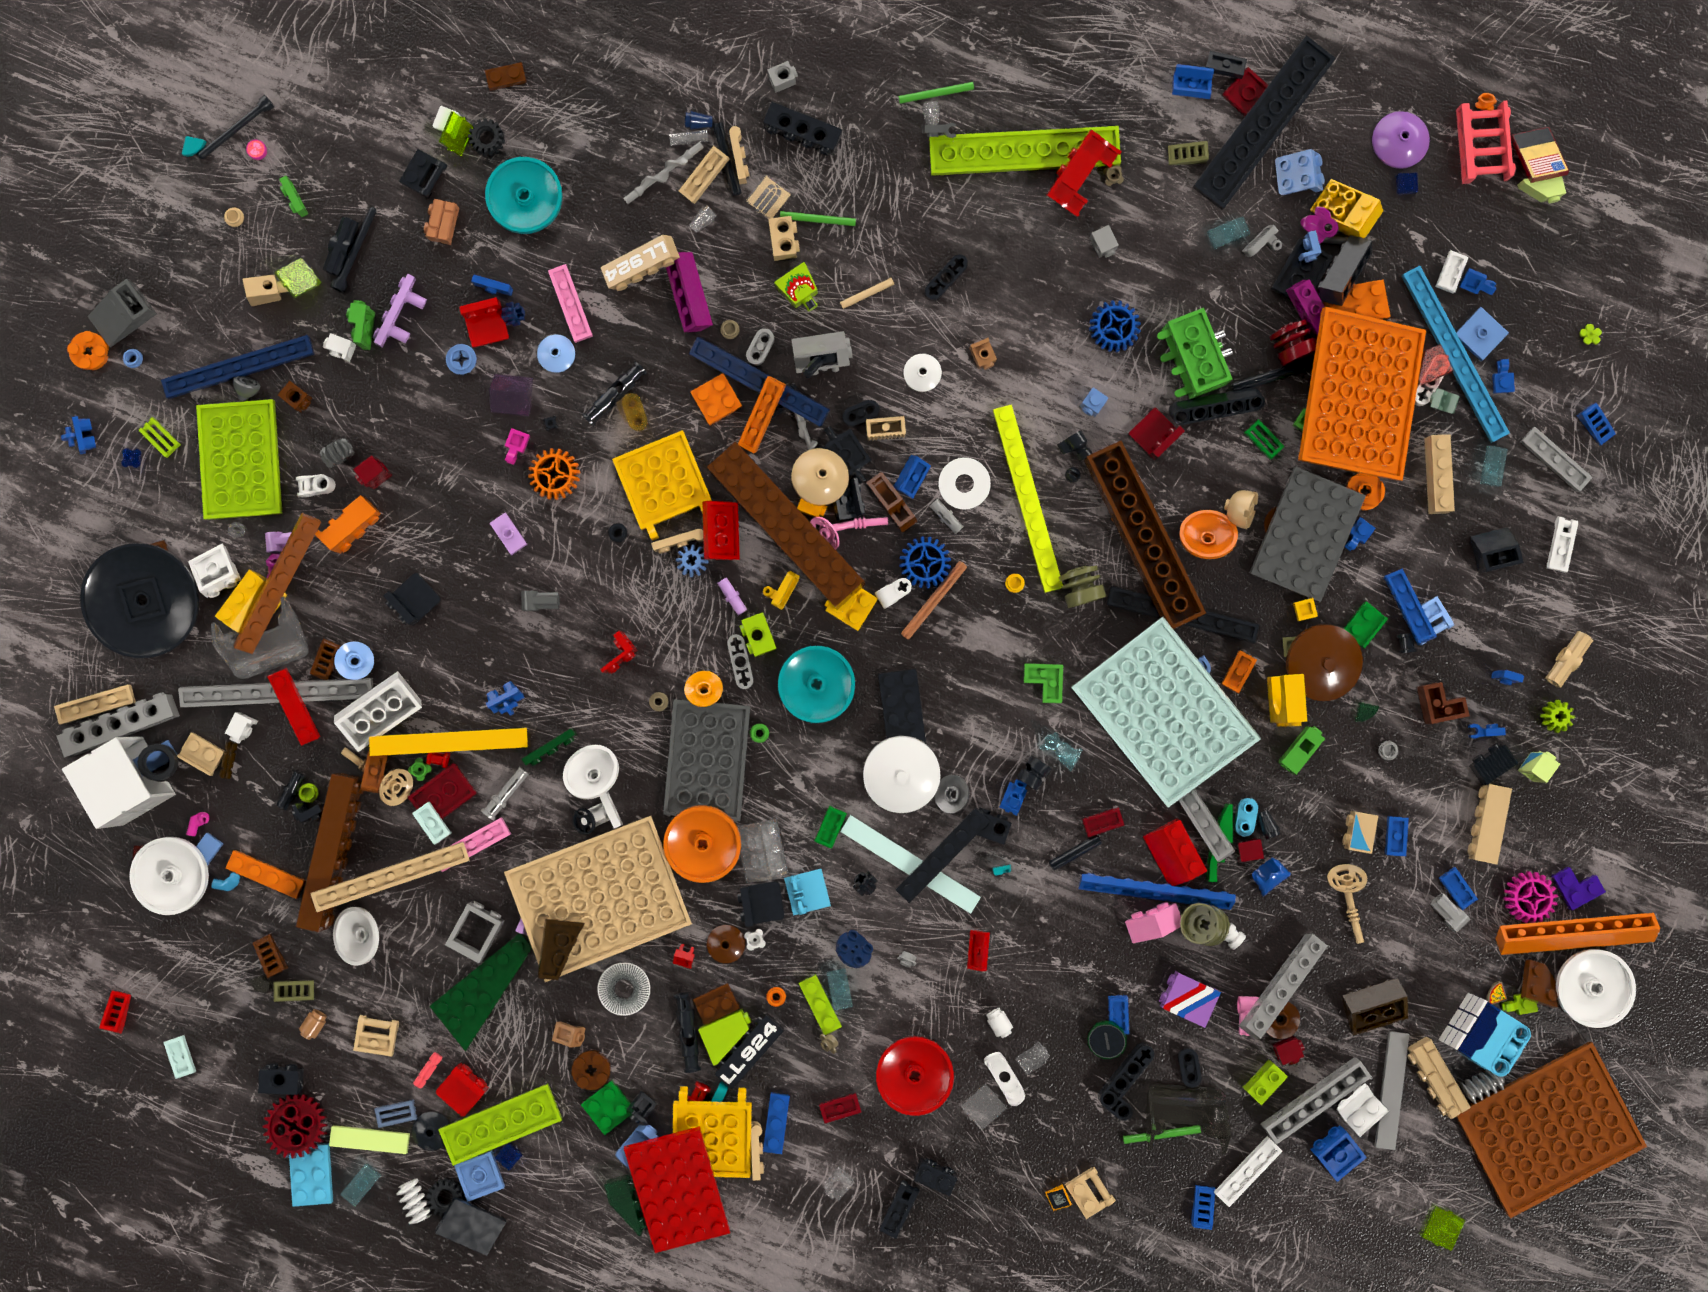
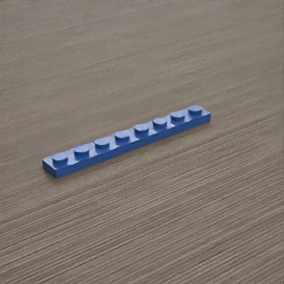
(1156, 891)

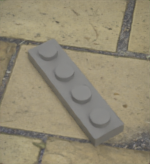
(1556, 459)
(1206, 825)

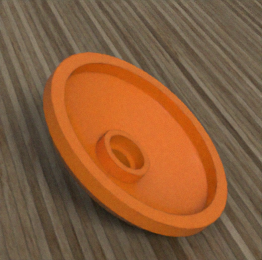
(1211, 527)

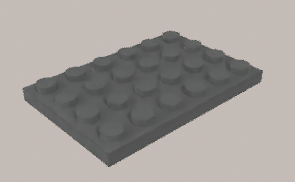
(1307, 534)
(707, 757)

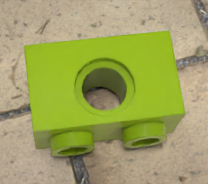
(754, 623)
(1265, 1082)

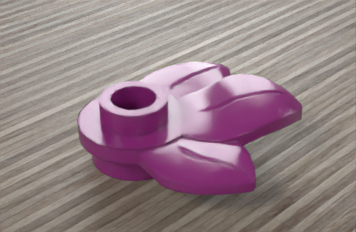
(1318, 222)

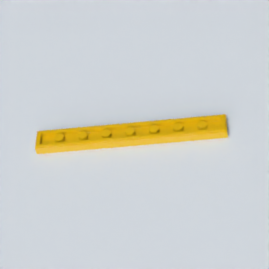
(448, 741)

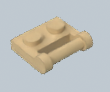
(375, 1042)
(1084, 1196)

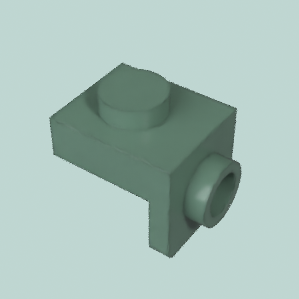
(1444, 401)

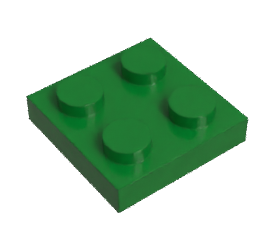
(607, 1107)

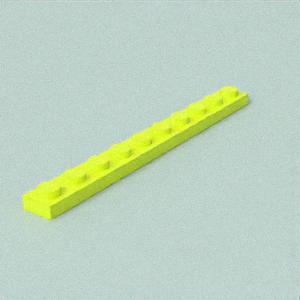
(1027, 498)

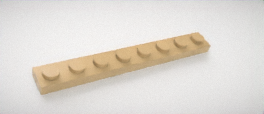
(389, 876)

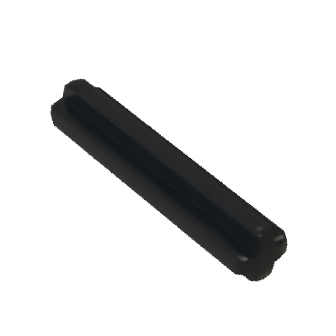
(1075, 852)

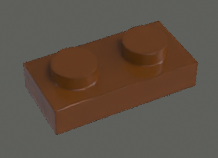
(505, 76)

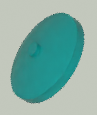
(523, 195)
(816, 684)

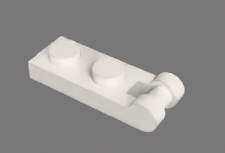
(1562, 545)

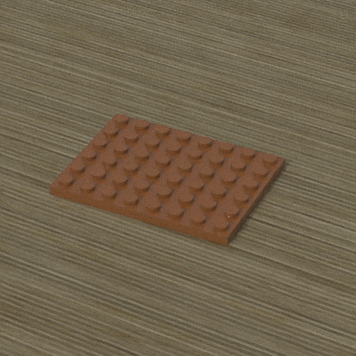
(1550, 1129)

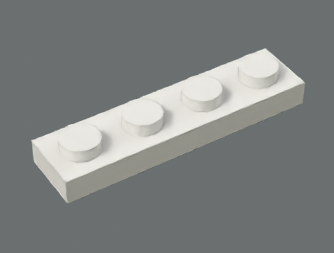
(1248, 1171)

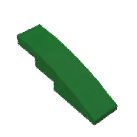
(1225, 822)

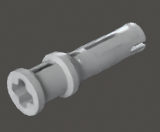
(500, 803)

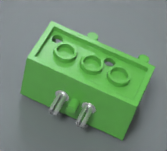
(1196, 354)

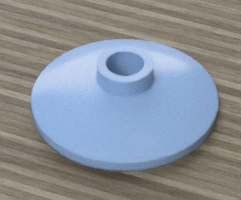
(558, 362)
(347, 653)

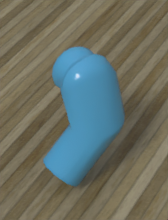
(228, 884)

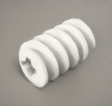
(414, 1202)

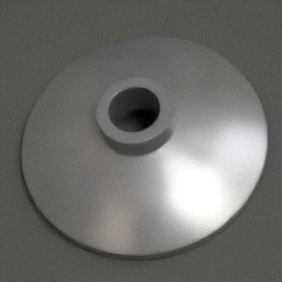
(944, 794)

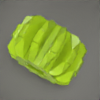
(1564, 713)

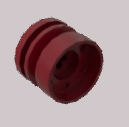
(1294, 342)

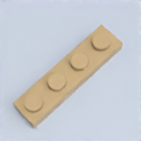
(94, 704)

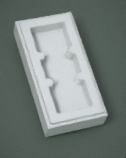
(1451, 271)

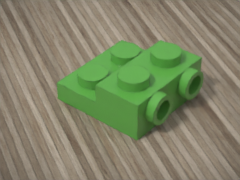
(363, 320)

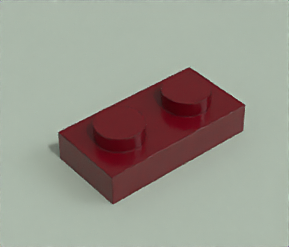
(840, 1108)

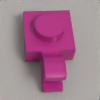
(516, 443)

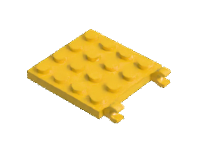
(661, 481)
(724, 1130)

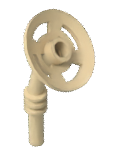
(390, 784)
(1346, 887)

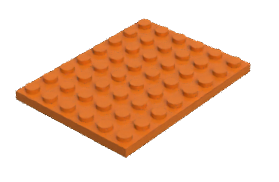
(1362, 394)

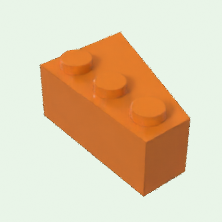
(349, 525)

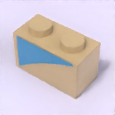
(1360, 832)

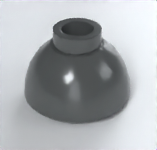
(245, 387)

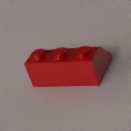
(1175, 853)

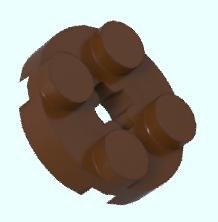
(598, 1061)

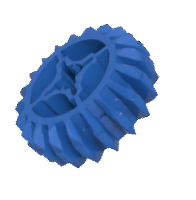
(1129, 319)
(927, 579)

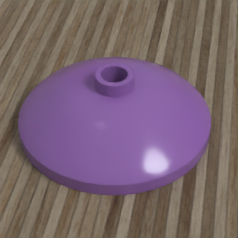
(1392, 147)

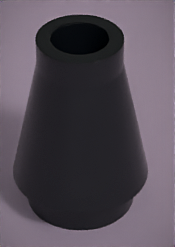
(1268, 825)

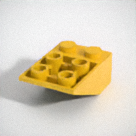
(1349, 208)

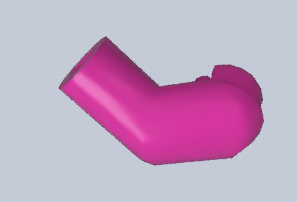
(196, 821)

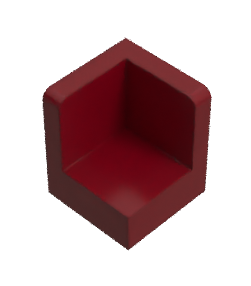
(1250, 850)

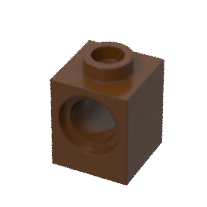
(288, 393)

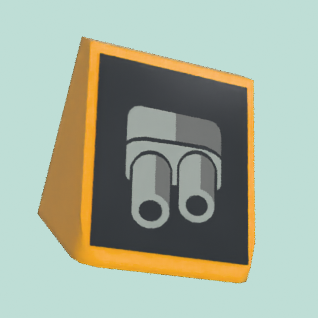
(1058, 1198)

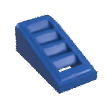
(1587, 422)
(1208, 1224)

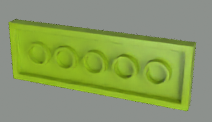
(500, 1124)

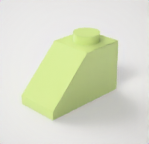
(1546, 190)

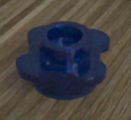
(135, 462)

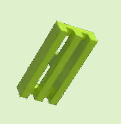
(148, 426)

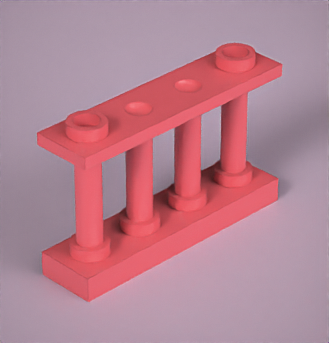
(1466, 135)

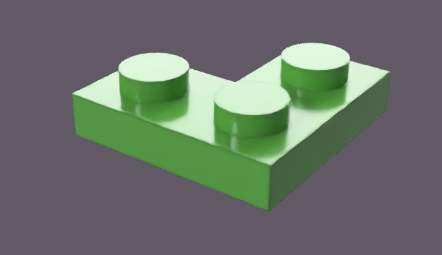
(1050, 676)

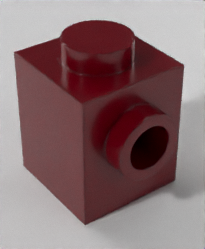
(1288, 1050)

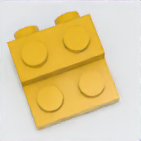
(854, 610)

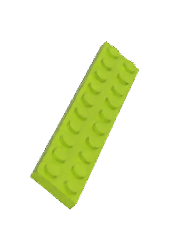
(1011, 150)

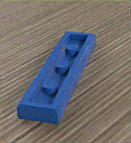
(1410, 606)

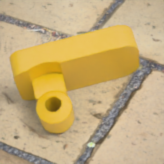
(780, 597)

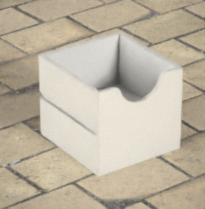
(112, 784)

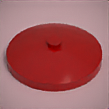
(914, 1075)

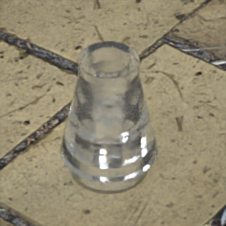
(931, 112)
(703, 218)

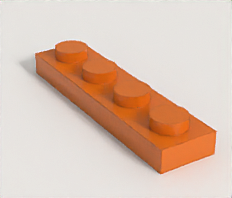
(761, 414)
(265, 874)

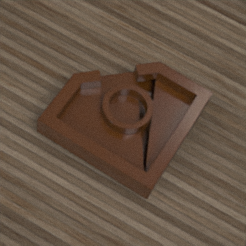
(1539, 984)

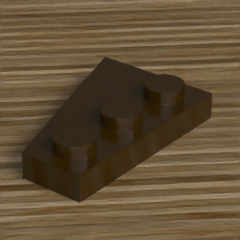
(556, 946)

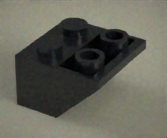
(1495, 550)

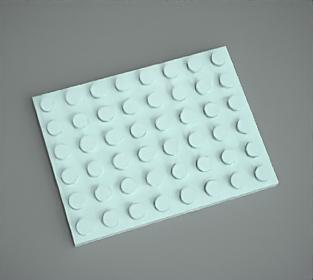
(1166, 712)

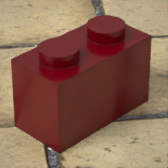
(372, 472)

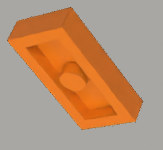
(1239, 671)

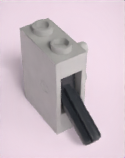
(821, 353)

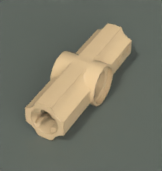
(1569, 659)

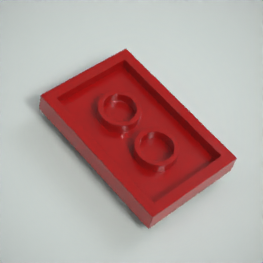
(721, 530)

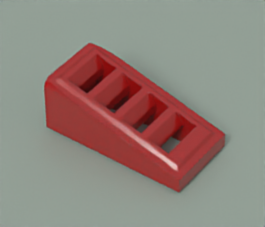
(120, 1021)

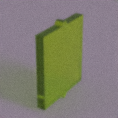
(455, 133)
(298, 277)
(1443, 1228)

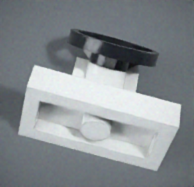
(597, 815)

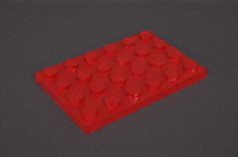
(677, 1189)

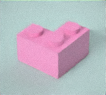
(1154, 923)

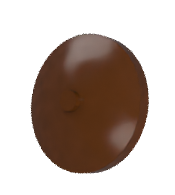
(1327, 659)

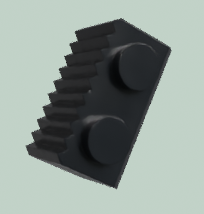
(1493, 763)

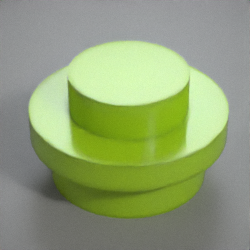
(308, 792)

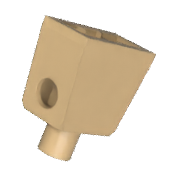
(257, 289)

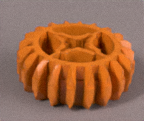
(555, 466)

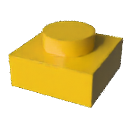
(1305, 609)

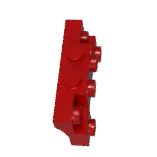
(1077, 169)

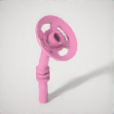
(830, 530)

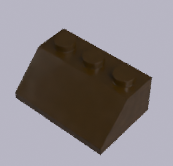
(1376, 1006)

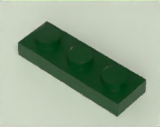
(550, 747)

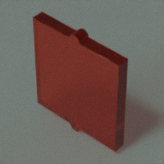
(1434, 365)

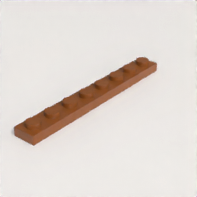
(277, 583)

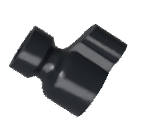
(1076, 442)

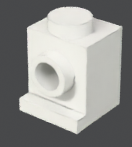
(339, 347)
(240, 727)

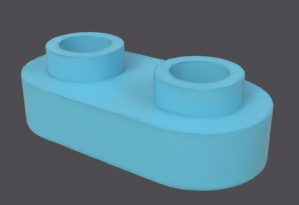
(1244, 816)

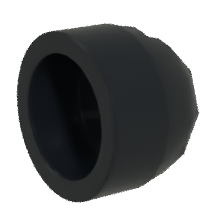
(1070, 478)

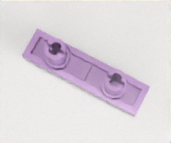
(397, 301)

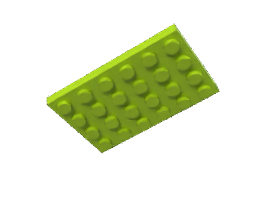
(239, 459)

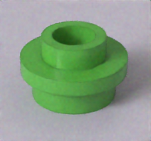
(765, 733)

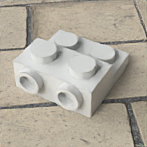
(214, 571)

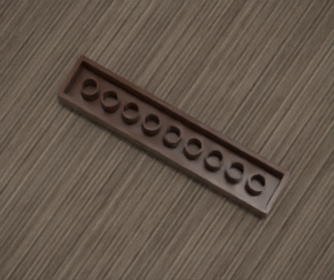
(786, 525)
(1144, 535)

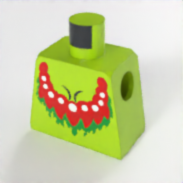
(798, 287)

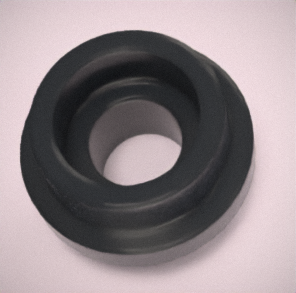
(617, 526)

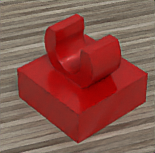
(684, 958)

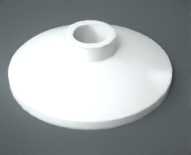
(918, 381)

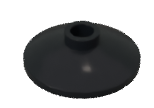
(432, 1121)

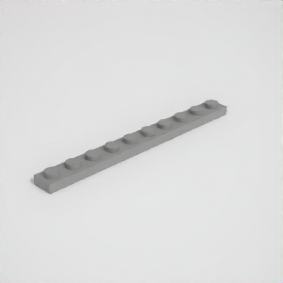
(264, 693)

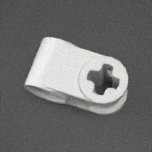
(311, 485)
(890, 594)

